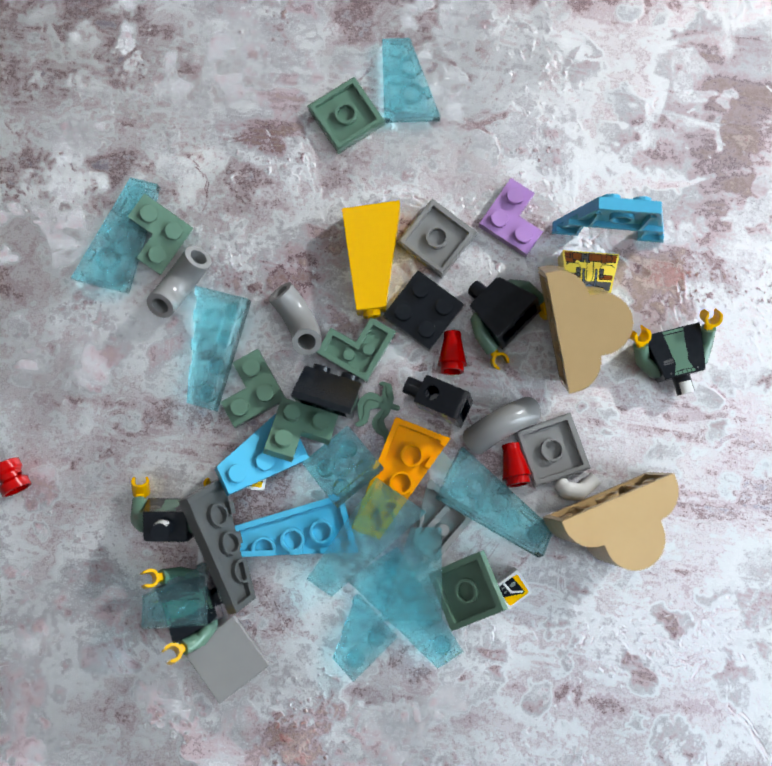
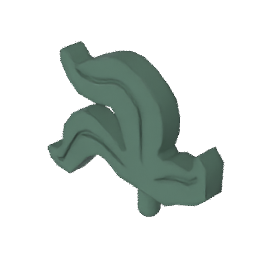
(374, 401)

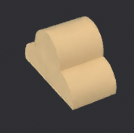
(582, 325)
(621, 522)

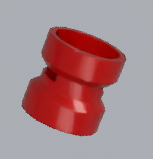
(11, 477)

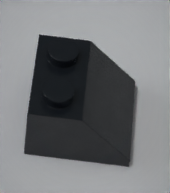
(328, 391)

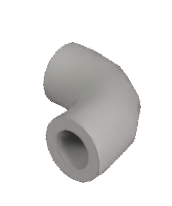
(179, 281)
(298, 318)
(501, 424)

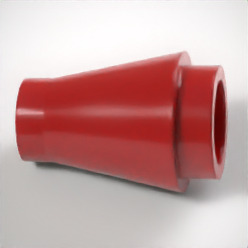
(452, 354)
(515, 468)

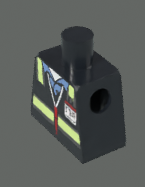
(450, 405)

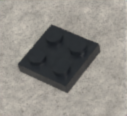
(423, 310)

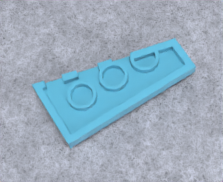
(293, 531)

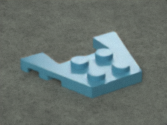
(617, 213)

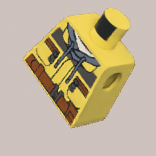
(590, 267)

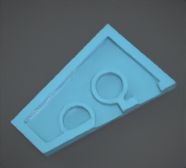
(250, 465)

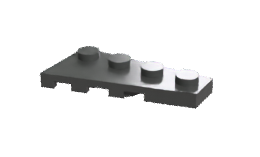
(214, 530)

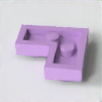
(504, 219)

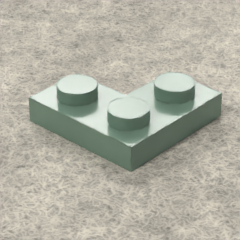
(166, 230)
(358, 356)
(261, 390)
(297, 420)

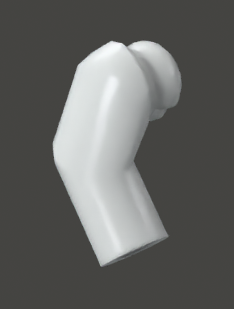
(577, 491)

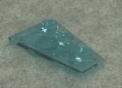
(404, 85)

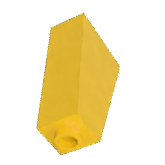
(371, 248)

